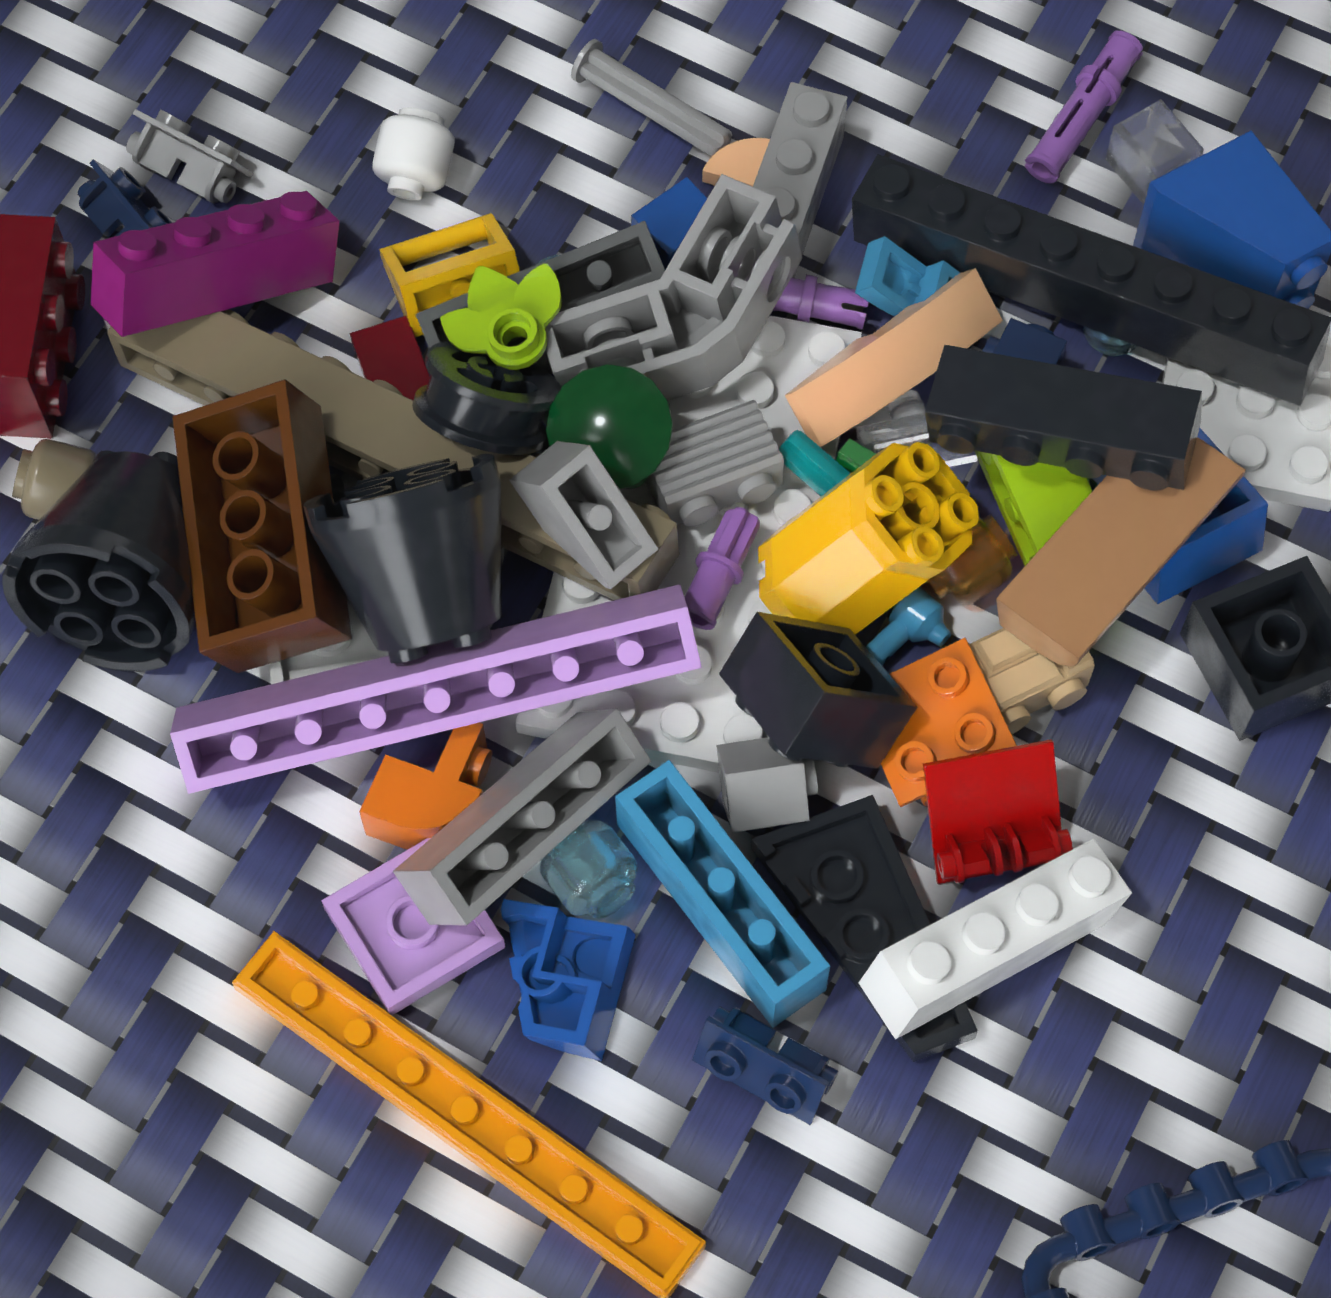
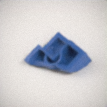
(566, 976)

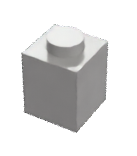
(763, 786)

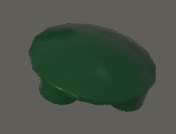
(619, 418)

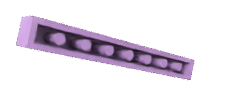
(444, 690)

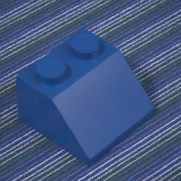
(1223, 540)

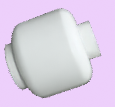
(413, 153)

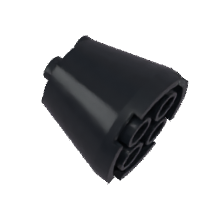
(418, 553)
(110, 565)

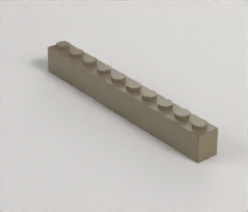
(365, 426)

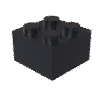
(1265, 646)
(816, 691)

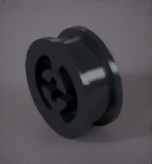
(485, 403)

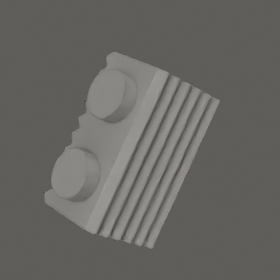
(716, 465)

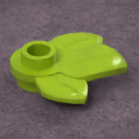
(503, 311)

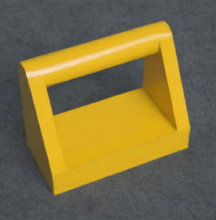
(450, 277)

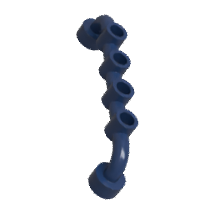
(1154, 1214)

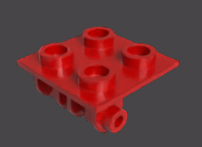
(994, 812)

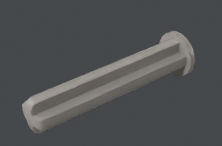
(649, 99)

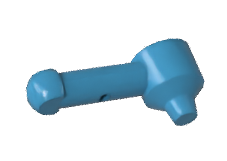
(913, 618)

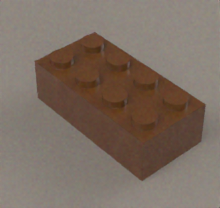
(253, 561)

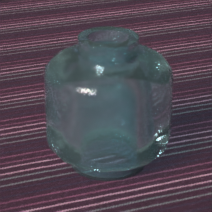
(591, 871)

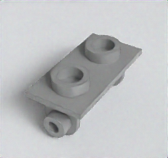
(207, 167)

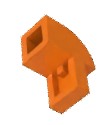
(416, 803)

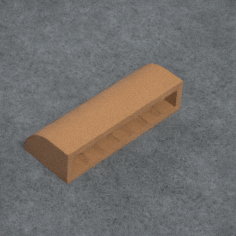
(1108, 557)

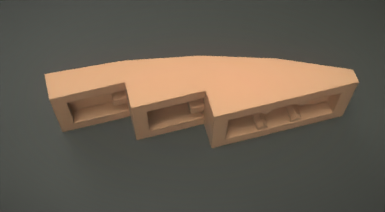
(893, 358)

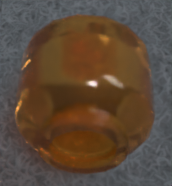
(980, 567)

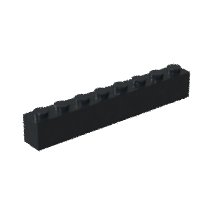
(1095, 280)

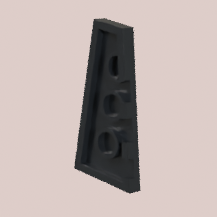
(857, 900)

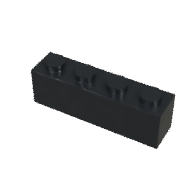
(1064, 417)

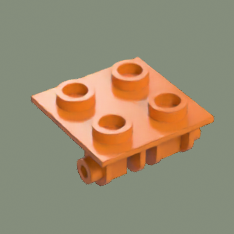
(951, 720)

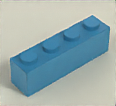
(721, 893)

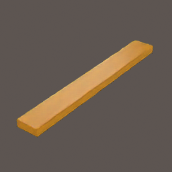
(470, 1116)

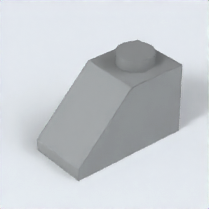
(584, 511)

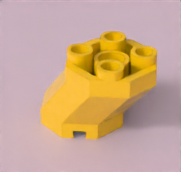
(869, 540)

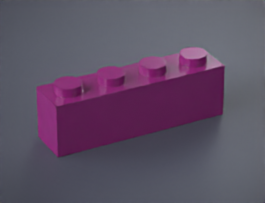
(213, 262)

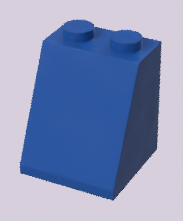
(1238, 221)

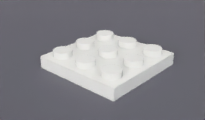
(1274, 440)

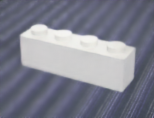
(993, 938)

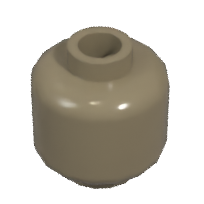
(47, 474)

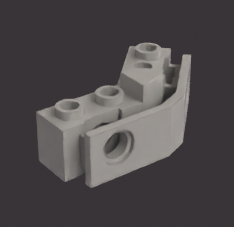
(703, 308)

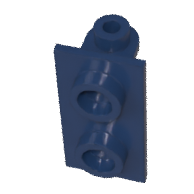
(117, 201)
(738, 1052)

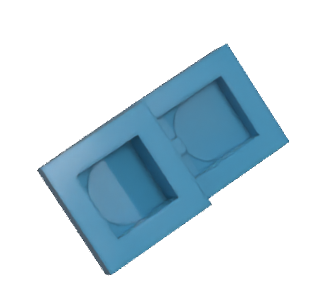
(896, 279)

